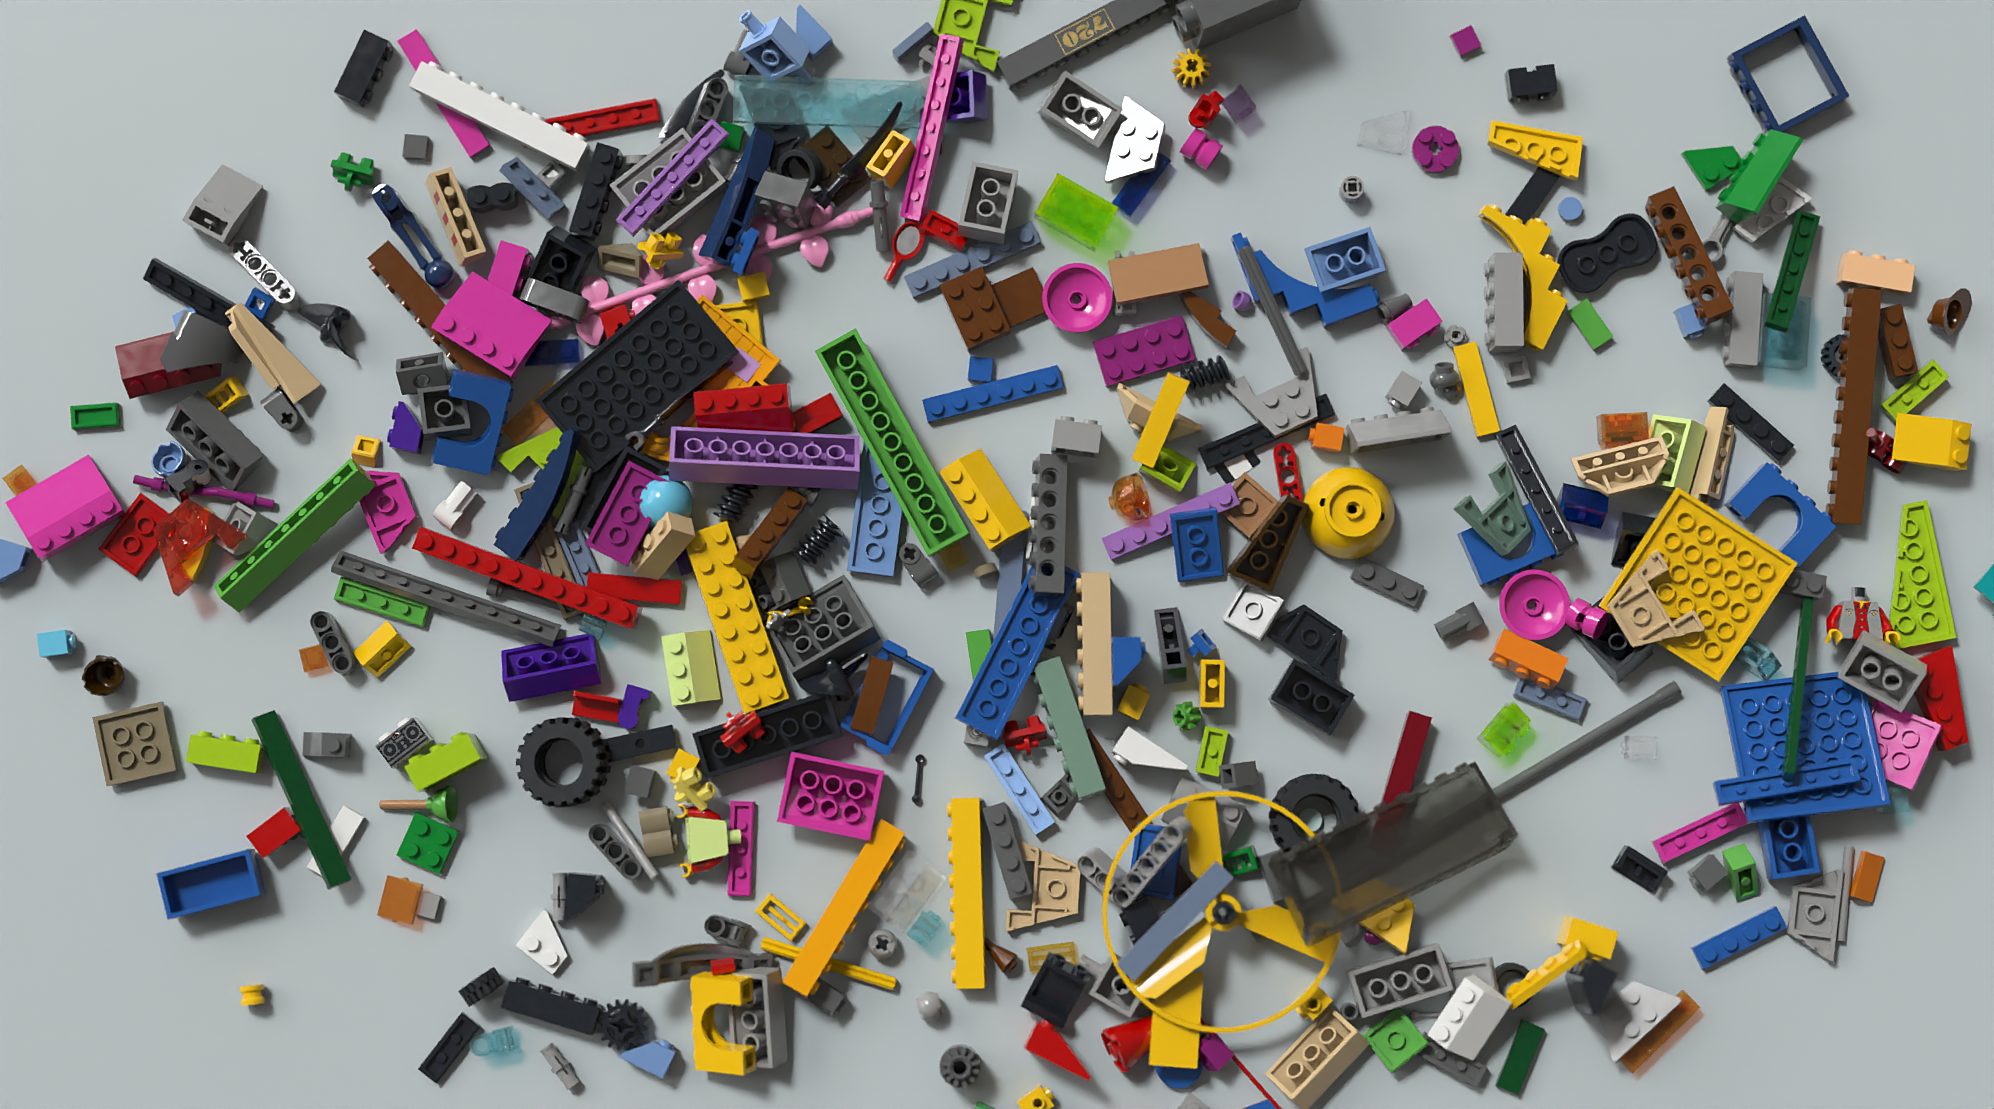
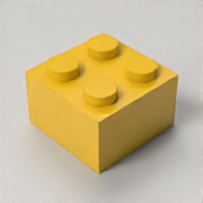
(1598, 939)

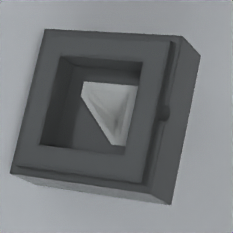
(553, 175)

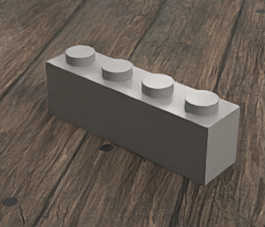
(1744, 323)

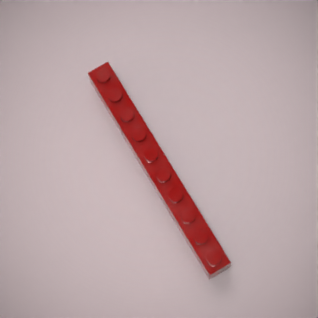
(527, 578)

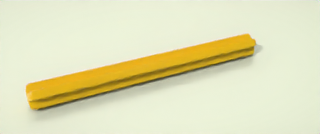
(837, 965)

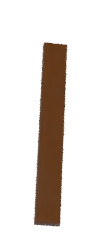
(1125, 801)

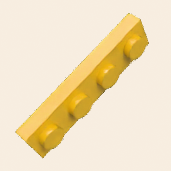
(1548, 972)

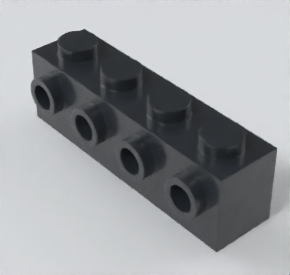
(595, 192)

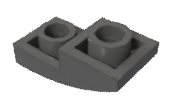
(1059, 795)

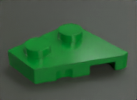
(1712, 164)

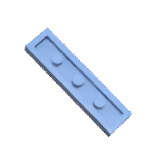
(1019, 789)

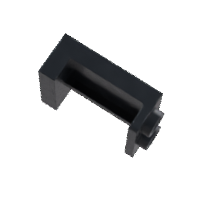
(1055, 989)

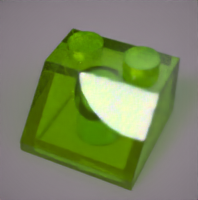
(1505, 729)

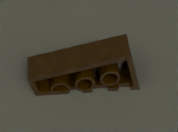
(1270, 544)

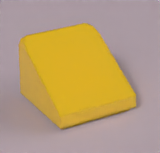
(366, 450)

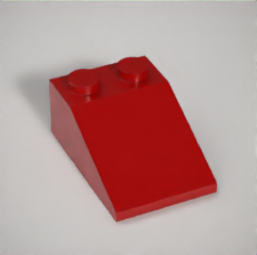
(1050, 1045)

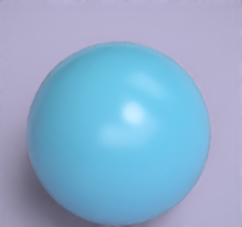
(664, 498)

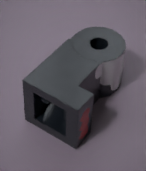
(188, 479)

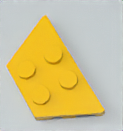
(1393, 924)

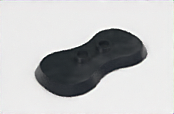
(1591, 261)

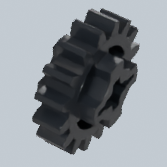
(624, 1013)

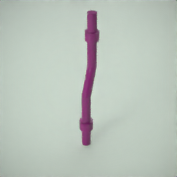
(249, 499)

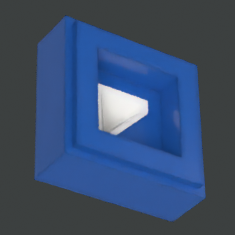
(259, 303)

